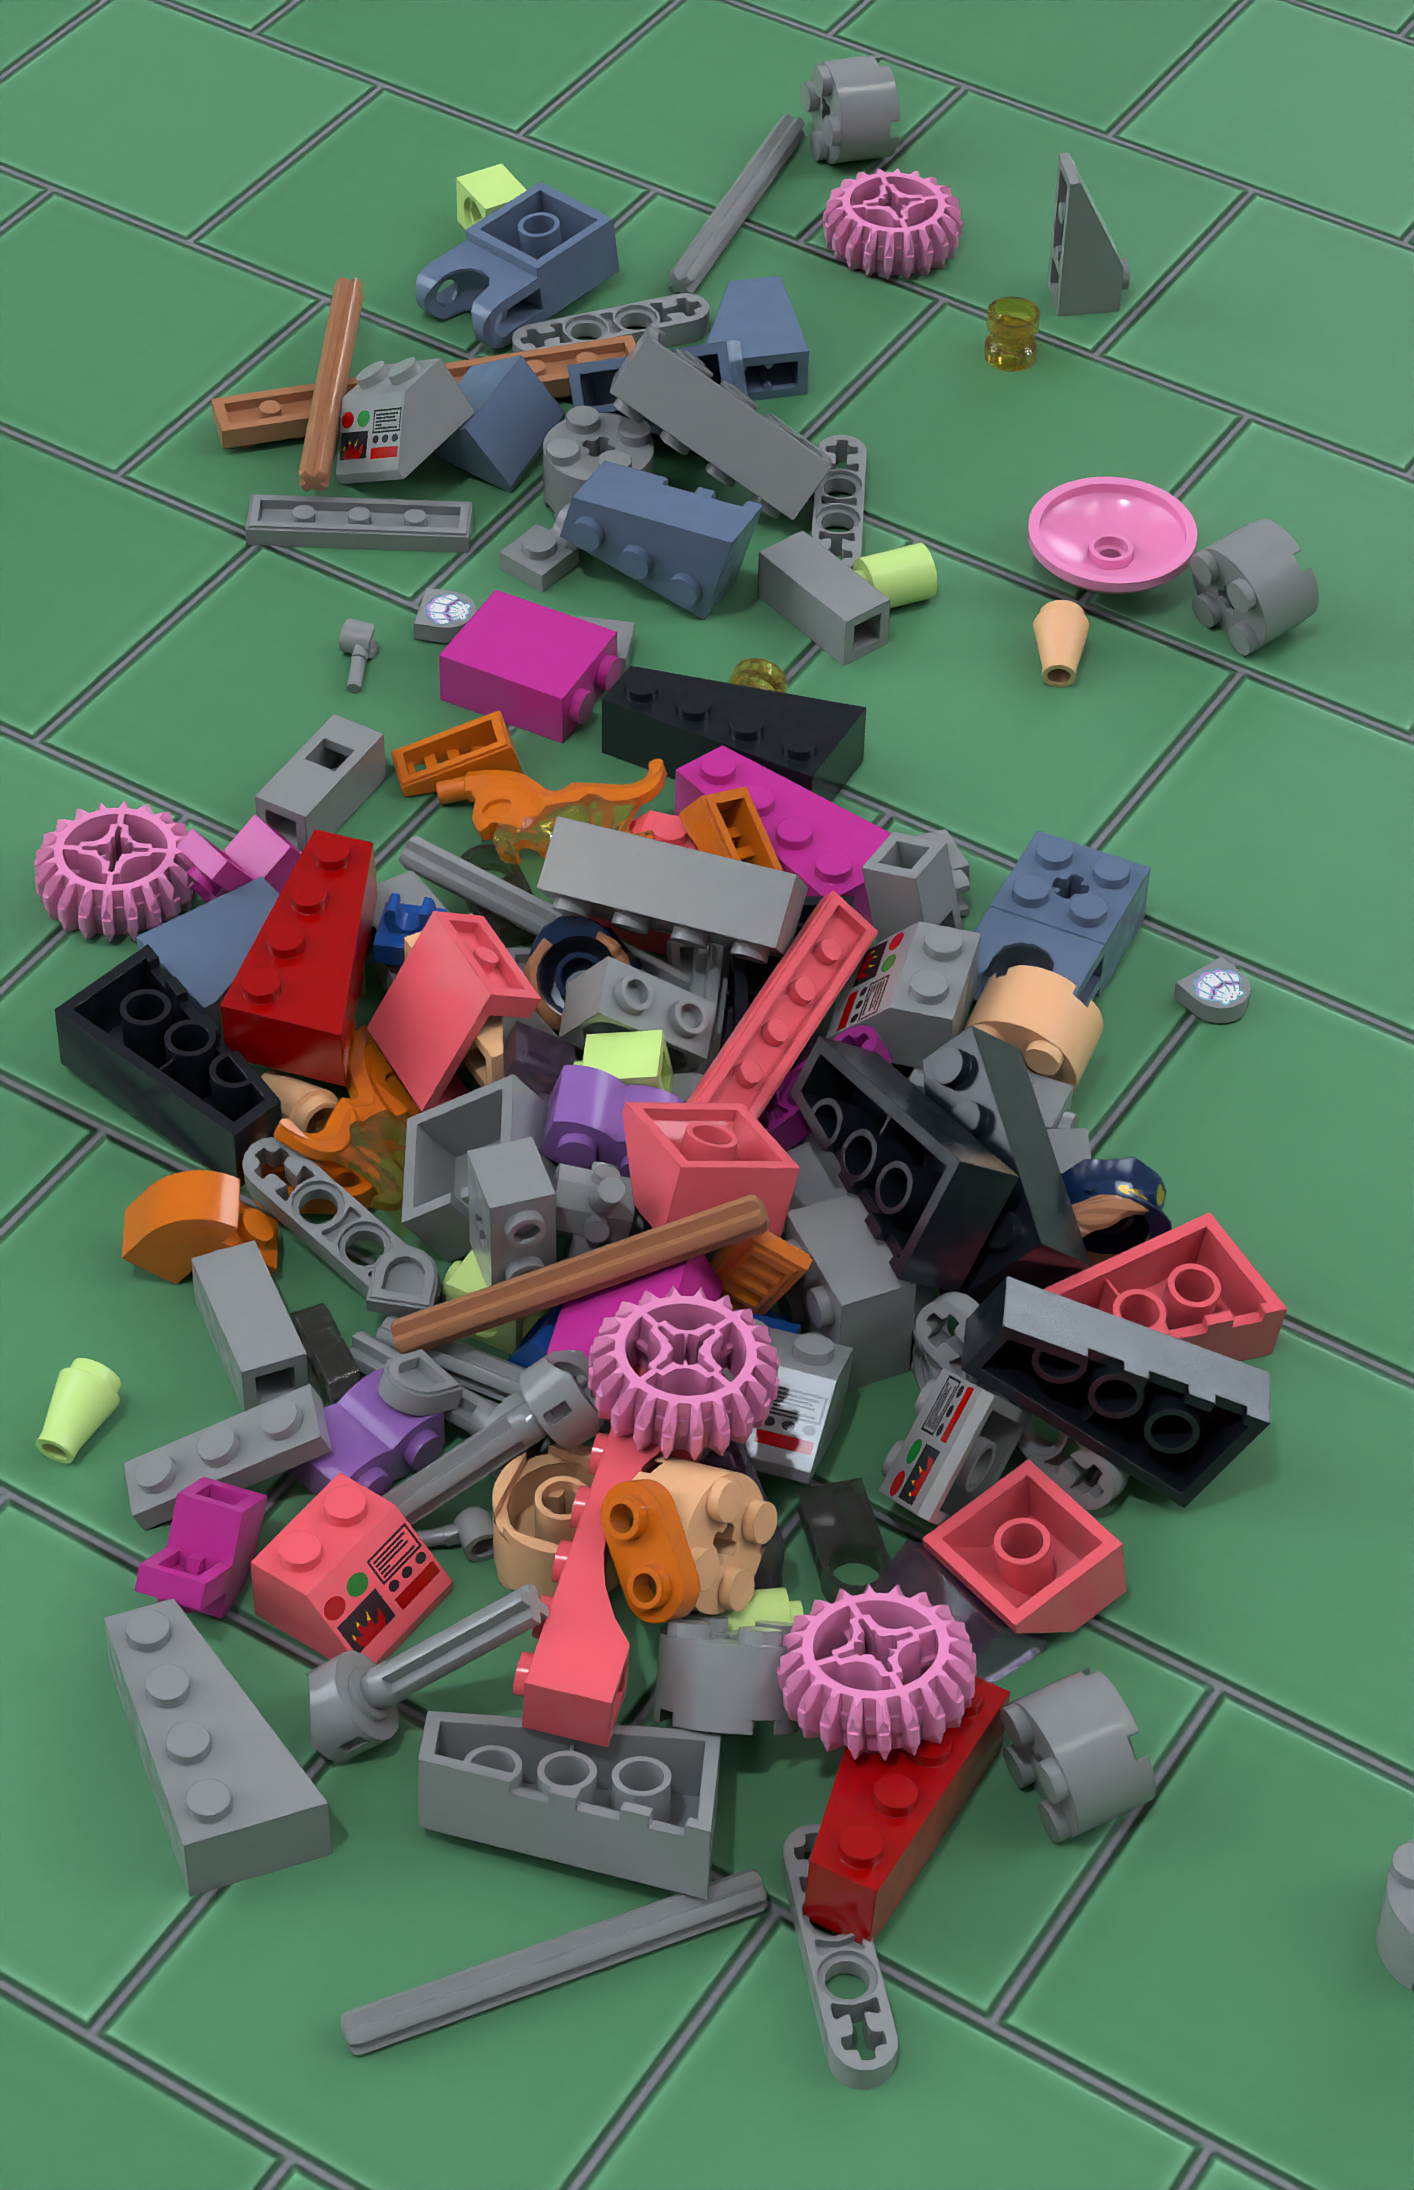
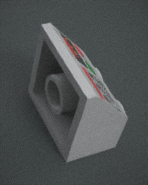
(397, 419)
(912, 990)
(807, 1406)
(952, 1448)

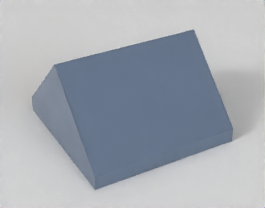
(507, 425)

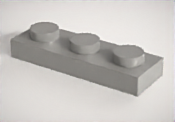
(232, 1451)

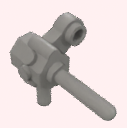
(594, 1207)

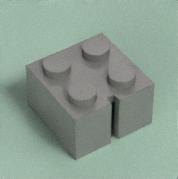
(436, 1157)
(850, 1289)

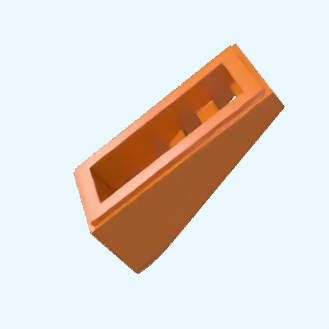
(467, 747)
(729, 816)
(759, 1271)

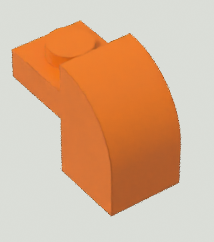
(192, 1217)

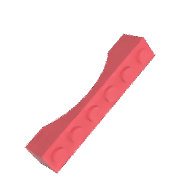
(582, 1656)

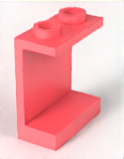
(443, 999)

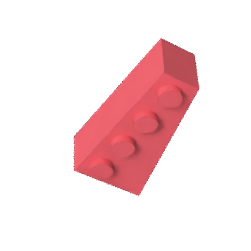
(1187, 1287)

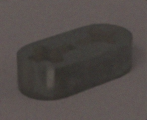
(328, 1356)

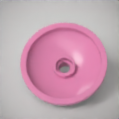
(1112, 534)

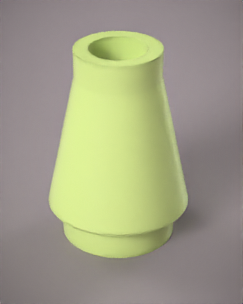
(78, 1407)

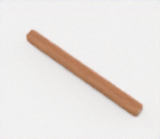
(331, 385)
(581, 1275)

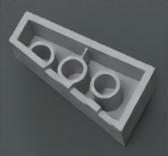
(718, 425)
(671, 890)
(213, 1762)
(617, 1810)

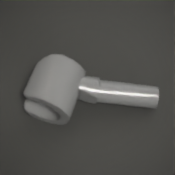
(358, 640)
(470, 1528)

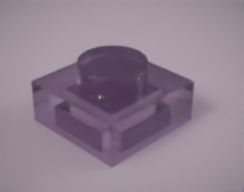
(536, 1057)

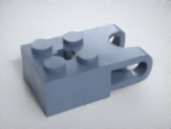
(521, 264)
(1065, 914)

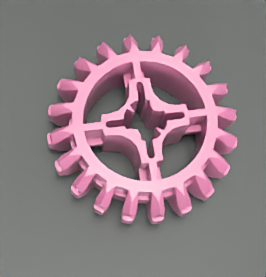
(892, 223)
(114, 871)
(683, 1395)
(877, 1672)

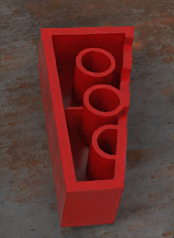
(305, 970)
(892, 1817)

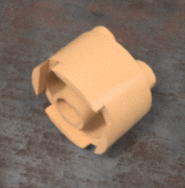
(1042, 1019)
(534, 1513)
(723, 1527)

